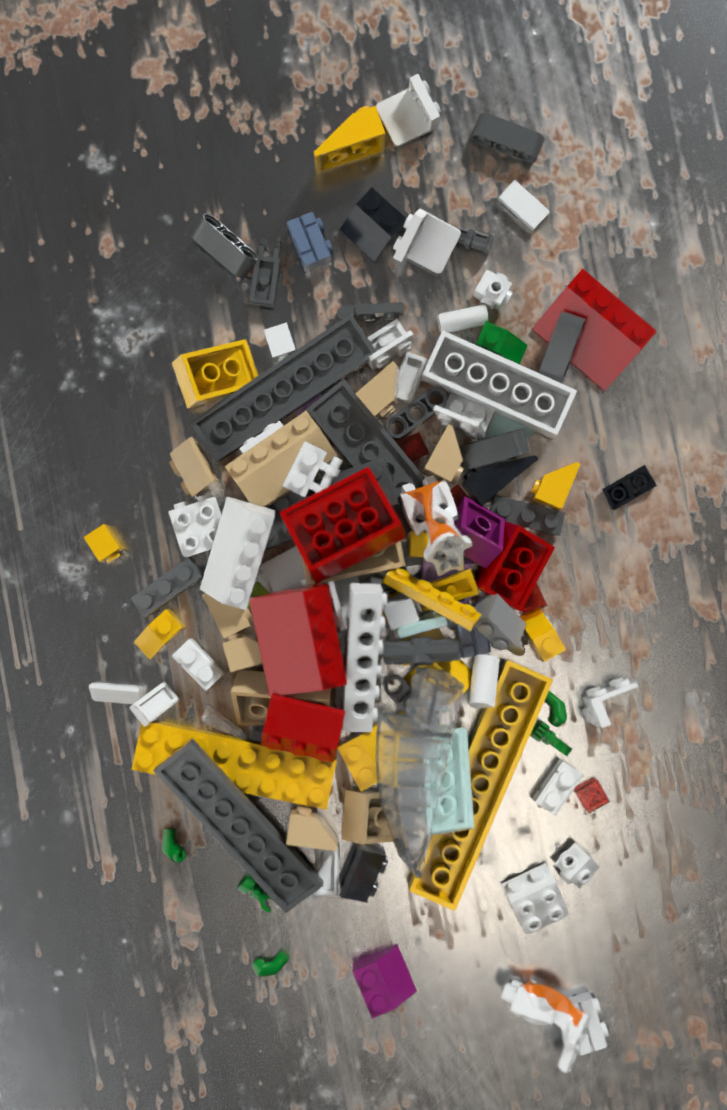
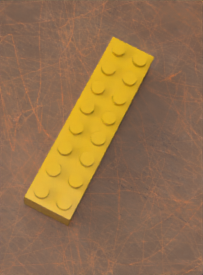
(246, 762)

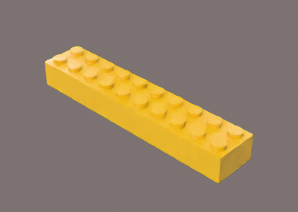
(493, 757)

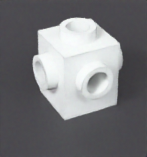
(493, 290)
(576, 866)

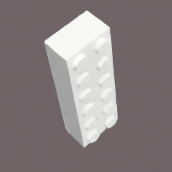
(498, 384)

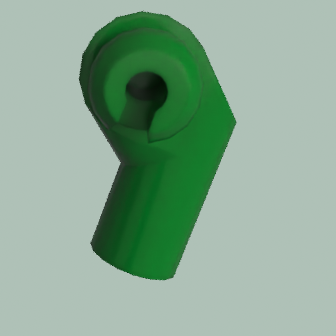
(558, 707)
(170, 847)
(270, 968)

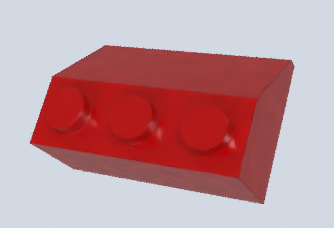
(516, 567)
(302, 728)

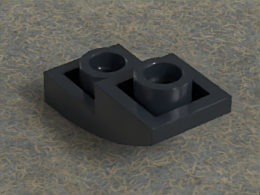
(629, 487)

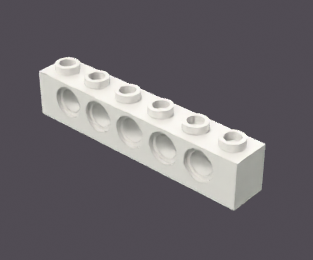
(362, 598)

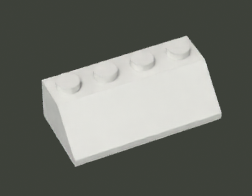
(237, 552)

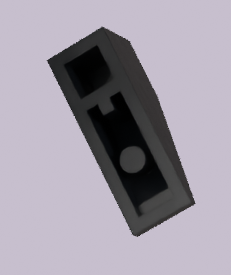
(491, 479)

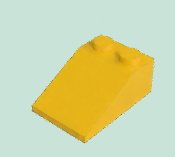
(353, 140)
(214, 372)
(360, 757)

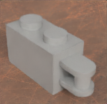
(501, 624)

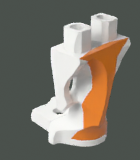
(438, 522)
(545, 1005)

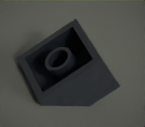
(373, 224)
(362, 873)

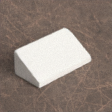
(115, 692)

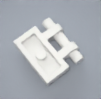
(306, 468)

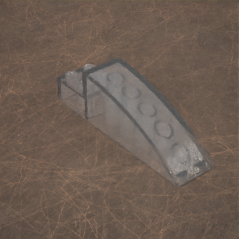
(413, 761)

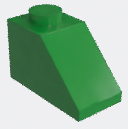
(501, 342)

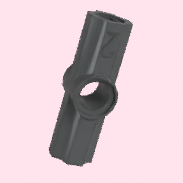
(421, 651)

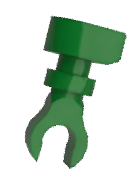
(541, 731)
(248, 884)

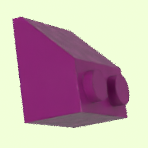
(483, 529)
(384, 980)

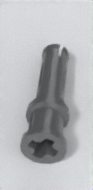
(475, 240)

